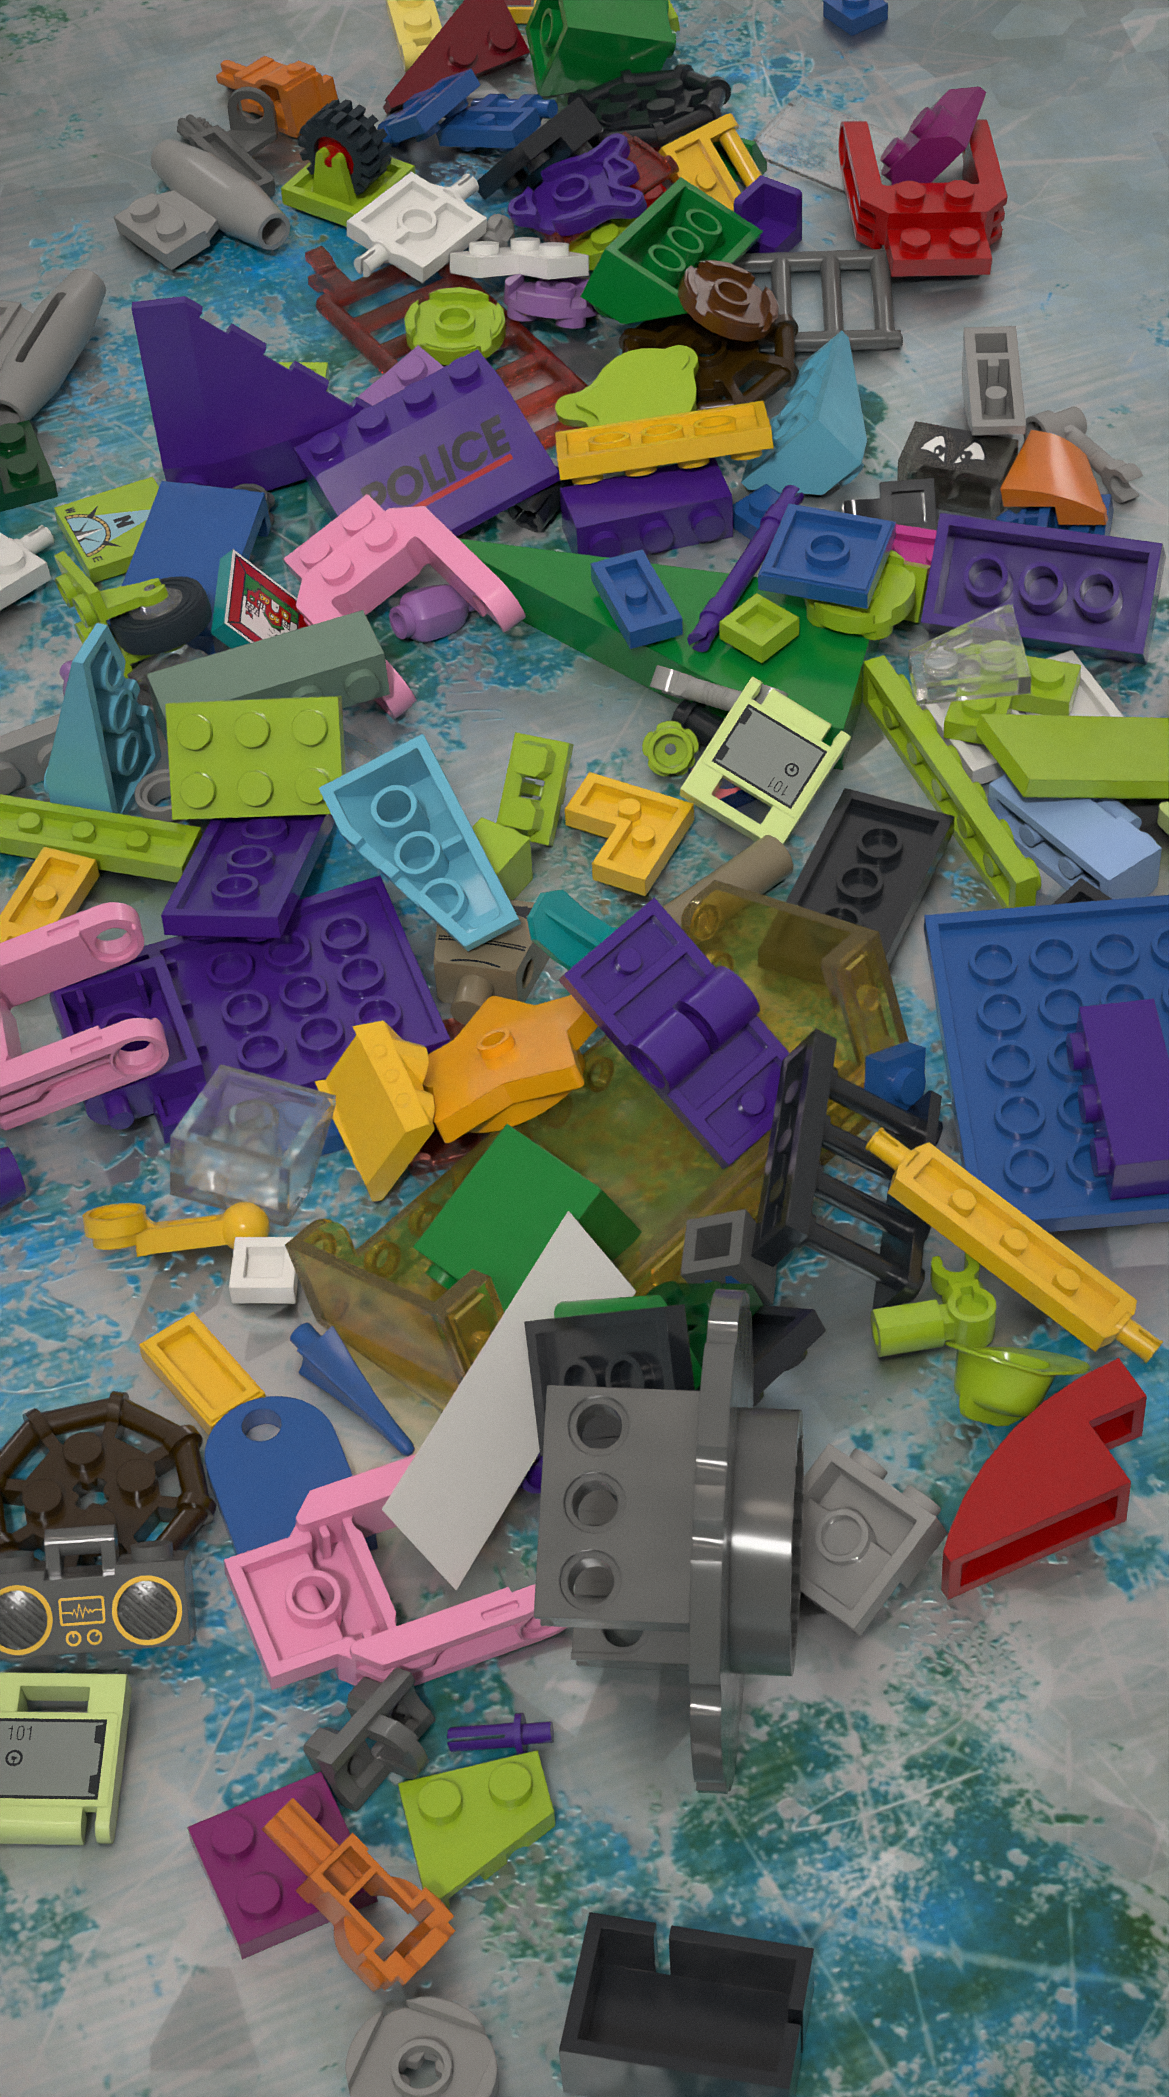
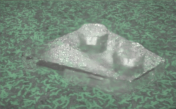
(972, 661)

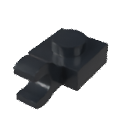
(902, 502)

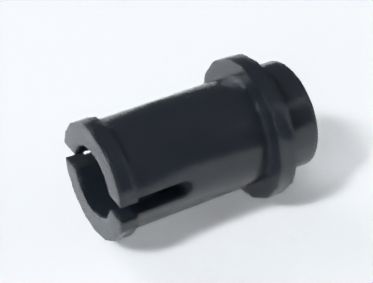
(698, 719)

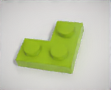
(1052, 693)

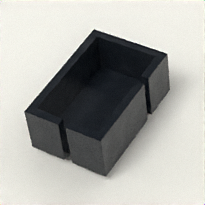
(712, 2028)

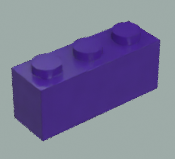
(648, 511)
(1124, 1094)

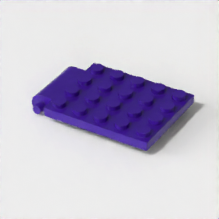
(258, 1005)

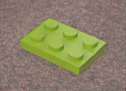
(253, 756)

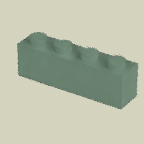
(313, 661)

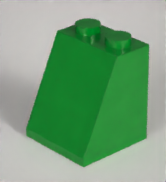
(593, 40)
(511, 1211)

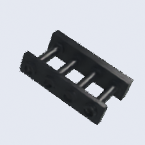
(796, 1176)

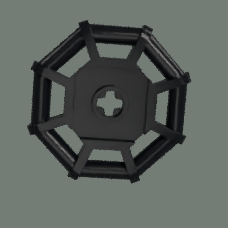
(655, 104)

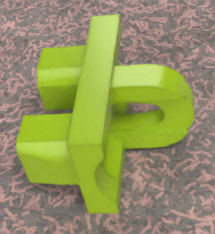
(539, 760)

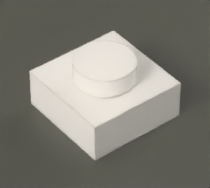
(262, 1271)

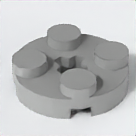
(420, 2032)

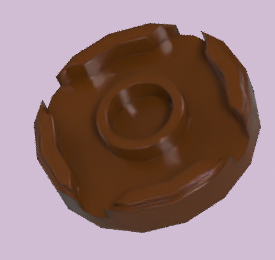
(728, 301)

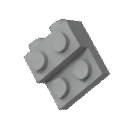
(861, 1536)

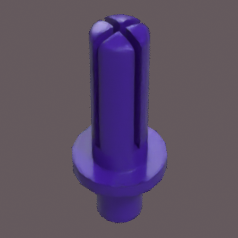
(517, 1735)

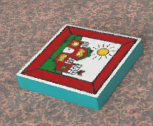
(250, 604)

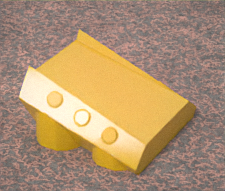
(381, 1104)

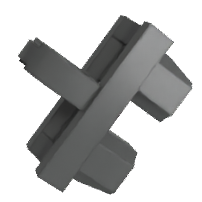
(379, 1711)

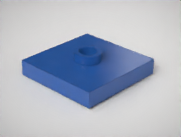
(827, 556)

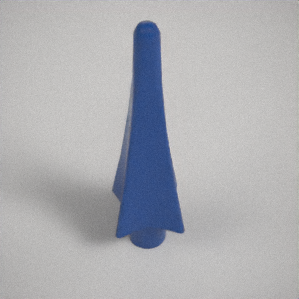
(334, 1370)

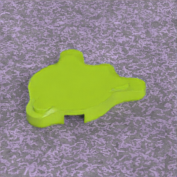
(635, 388)

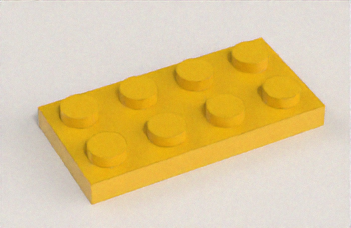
(663, 440)

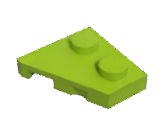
(474, 1819)

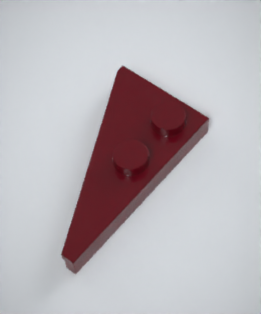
(475, 37)

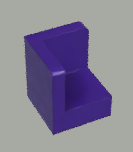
(775, 211)

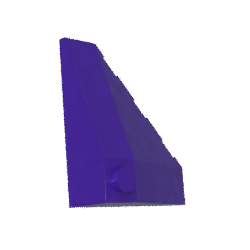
(223, 405)

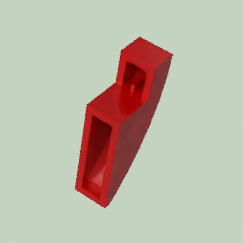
(1047, 1481)

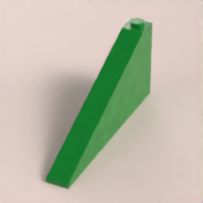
(556, 592)

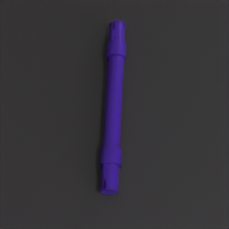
(743, 571)

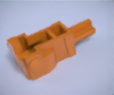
(294, 89)
(336, 1876)

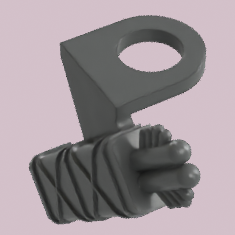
(242, 140)

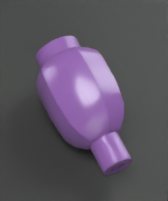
(429, 613)

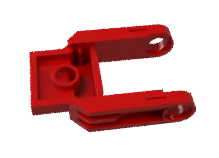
(926, 225)

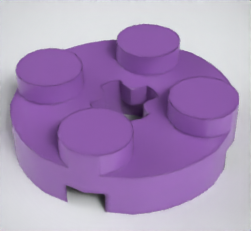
(548, 299)

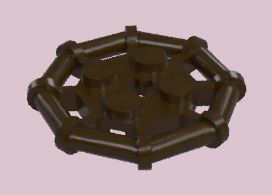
(733, 362)
(107, 1466)

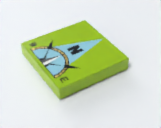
(107, 527)

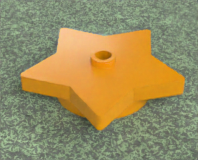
(507, 1065)

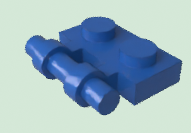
(426, 108)
(496, 122)

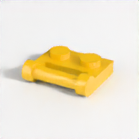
(702, 164)

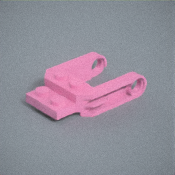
(375, 553)
(86, 1061)
(324, 1606)

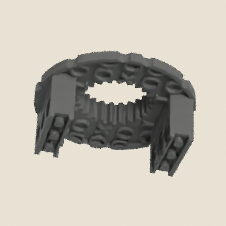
(699, 1537)

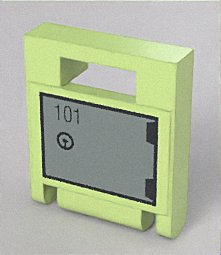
(771, 754)
(61, 1761)

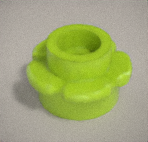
(670, 733)

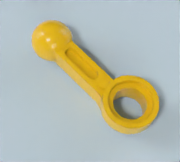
(128, 1225)

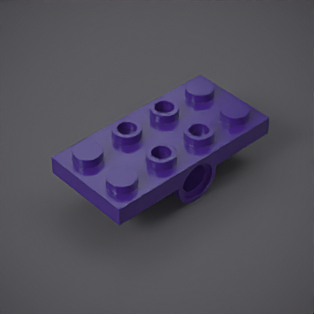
(684, 1029)

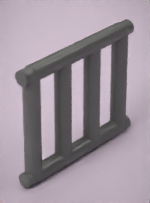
(831, 264)

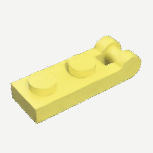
(413, 27)

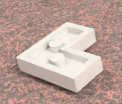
(523, 257)

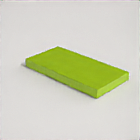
(1080, 754)

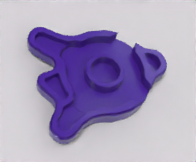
(582, 191)

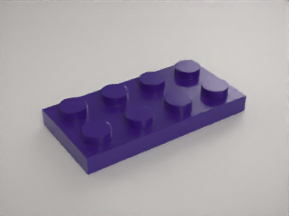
(246, 877)

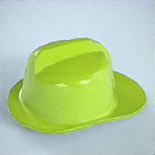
(1006, 1382)

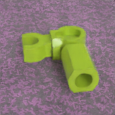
(963, 1318)

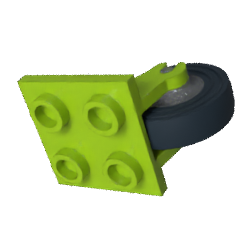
(143, 616)

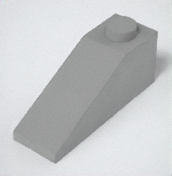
(992, 381)

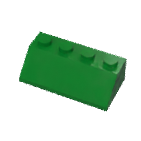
(646, 262)

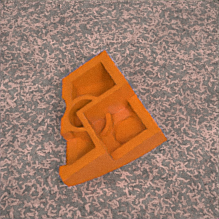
(1054, 475)

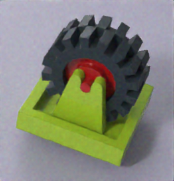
(345, 164)

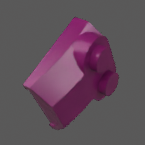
(934, 138)

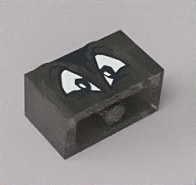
(963, 465)

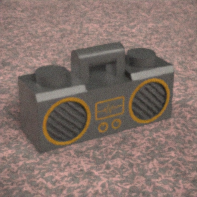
(112, 1606)

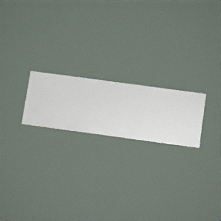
(489, 1425)

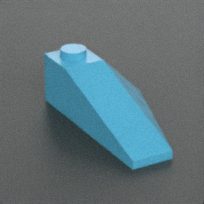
(102, 732)
(418, 836)

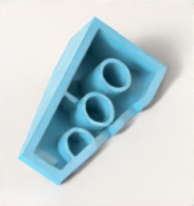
(820, 429)

